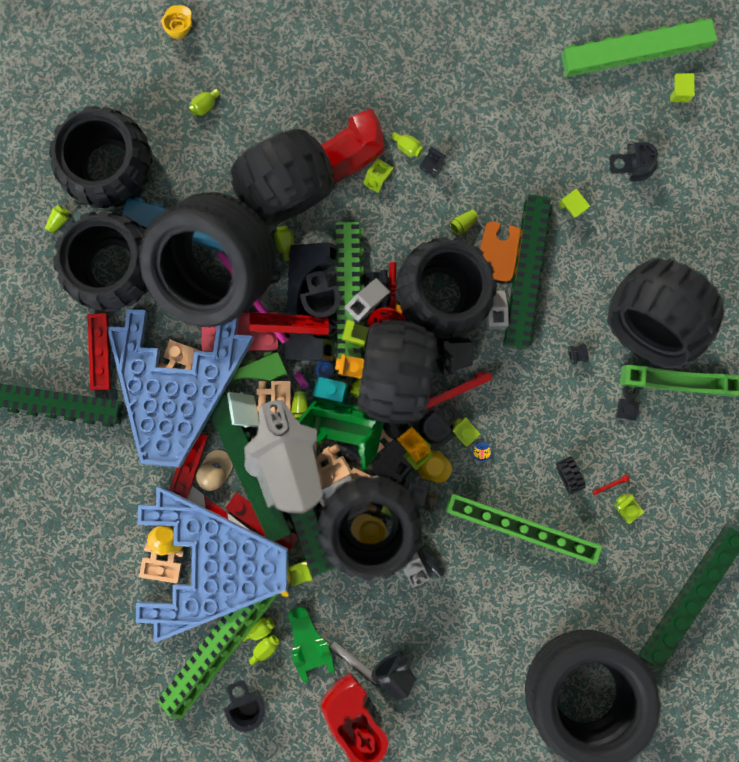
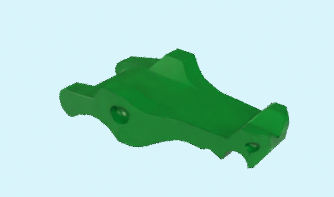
(309, 647)

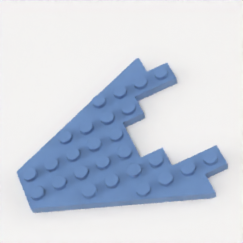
(167, 403)
(228, 566)

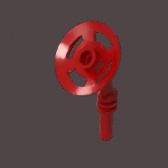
(391, 314)

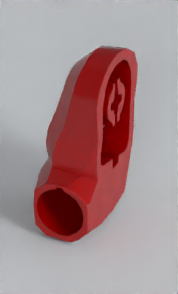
(355, 146)
(352, 722)

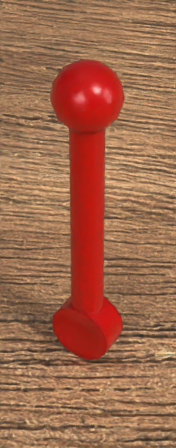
(625, 478)

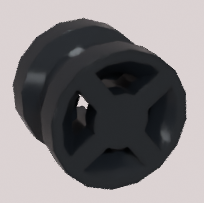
(332, 325)
(578, 354)

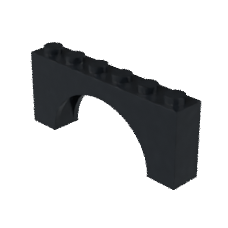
(303, 261)

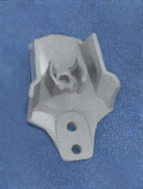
(284, 460)

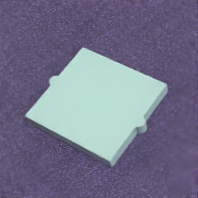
(243, 409)

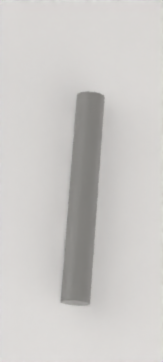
(352, 660)

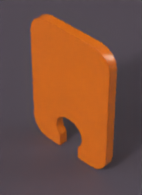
(500, 253)

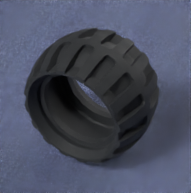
(666, 313)

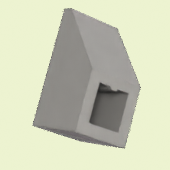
(367, 300)
(499, 313)
(416, 572)

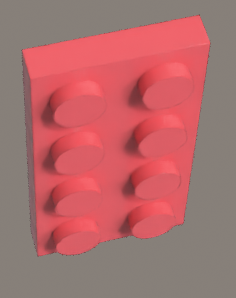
(262, 340)

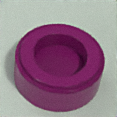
(301, 380)

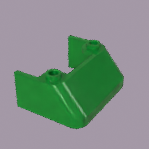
(344, 424)

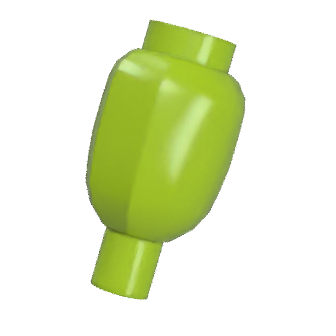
(203, 103)
(408, 144)
(283, 240)
(260, 629)
(264, 649)

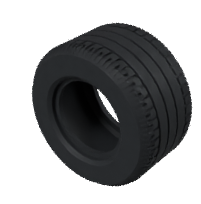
(179, 281)
(626, 726)

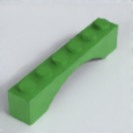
(267, 368)
(679, 381)

